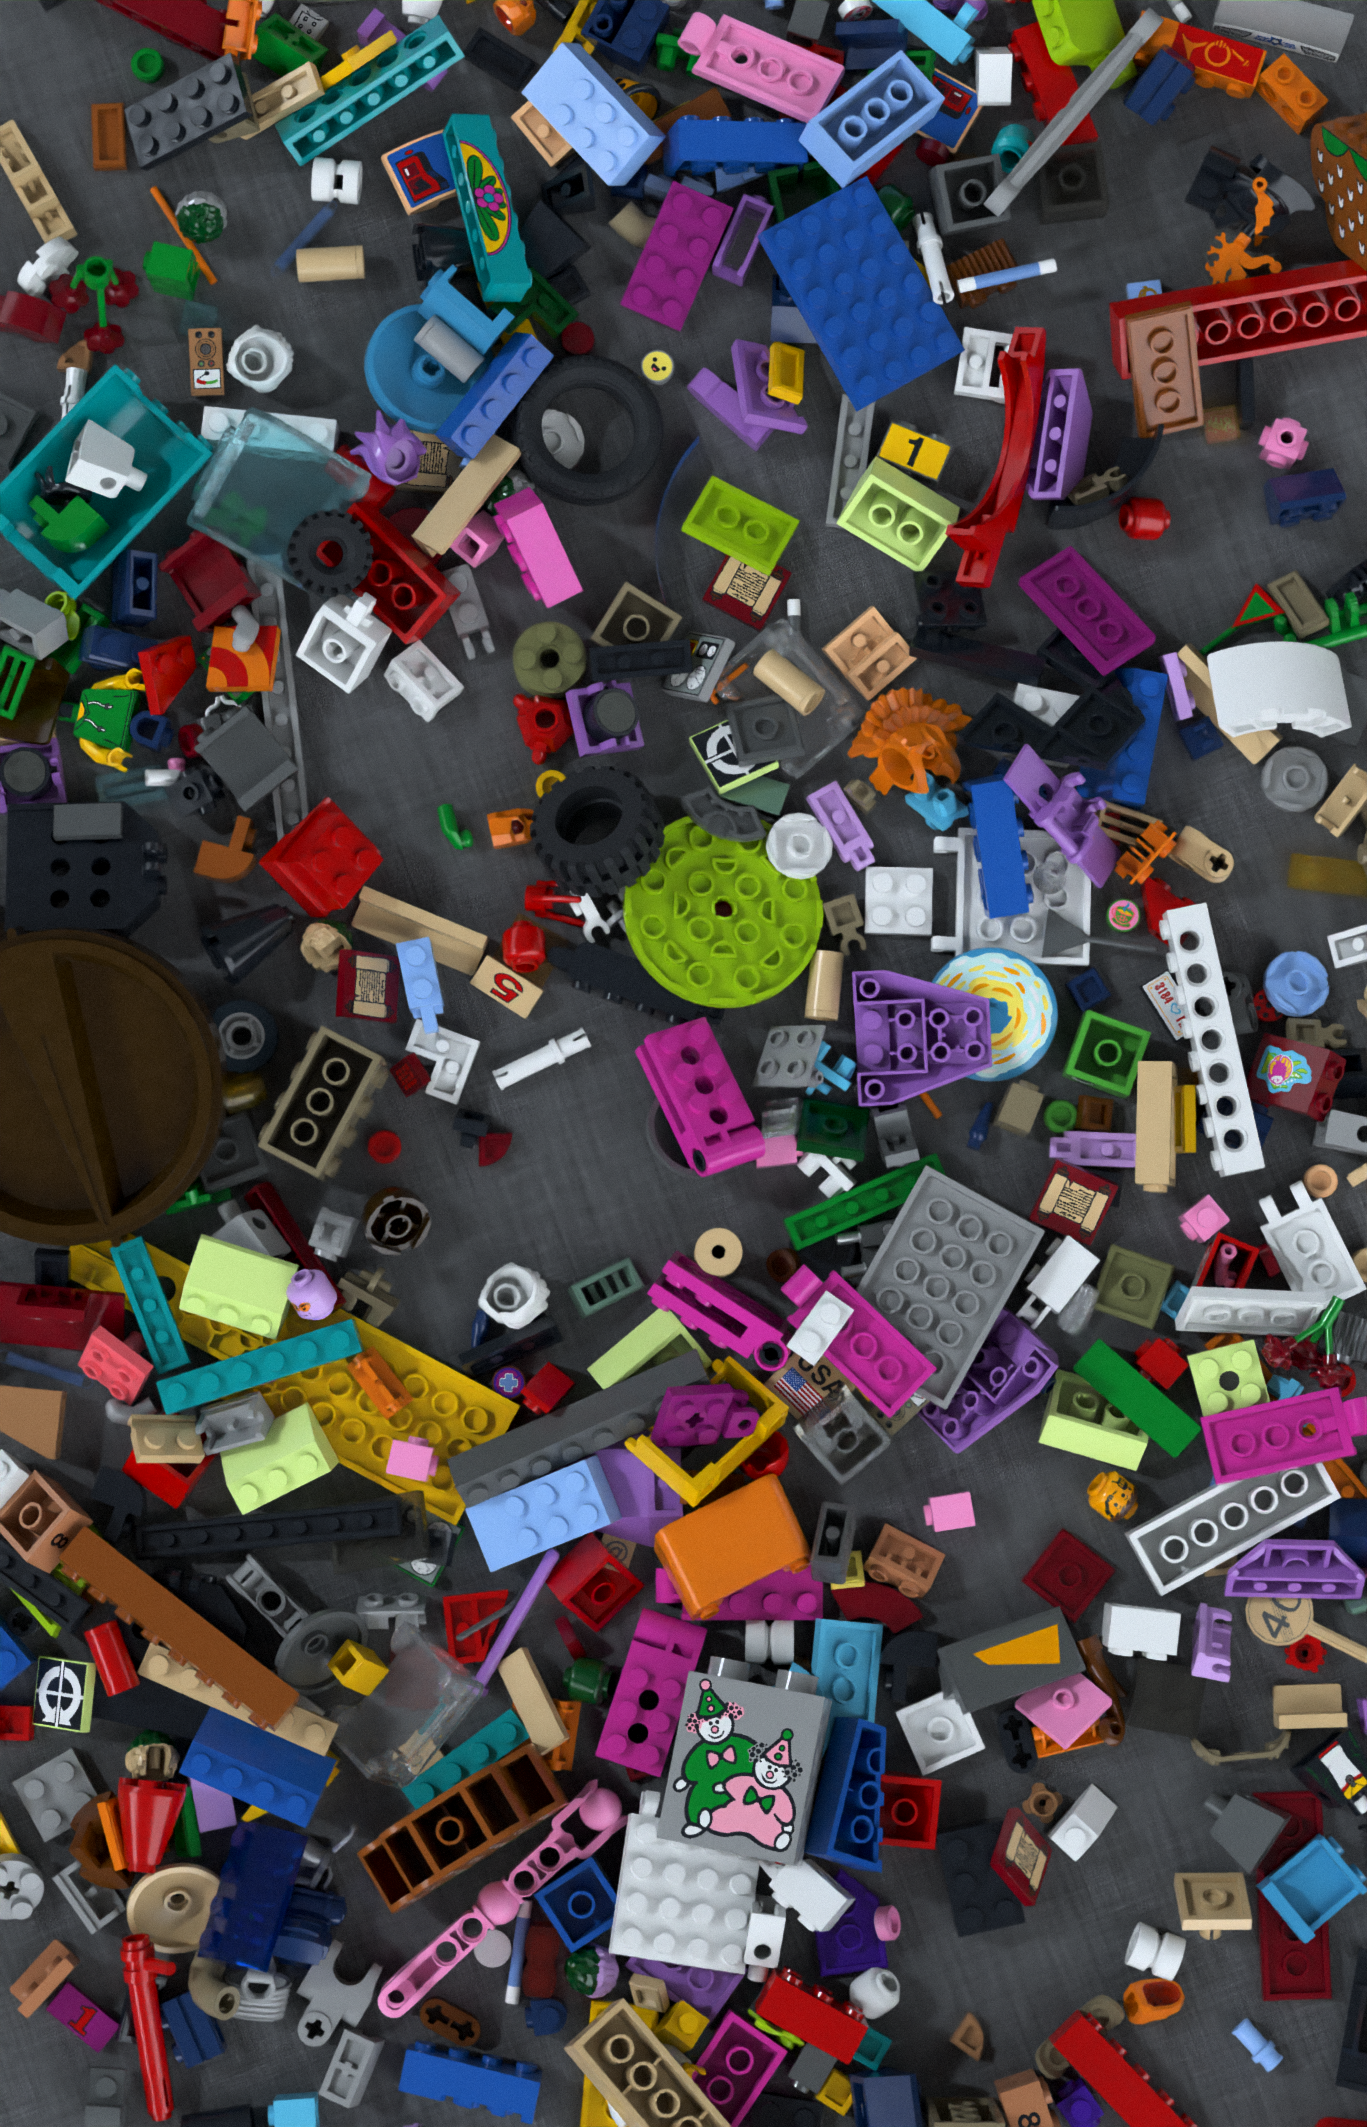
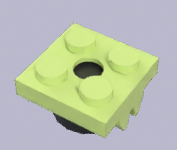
(1228, 1378)

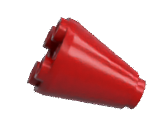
(148, 1819)

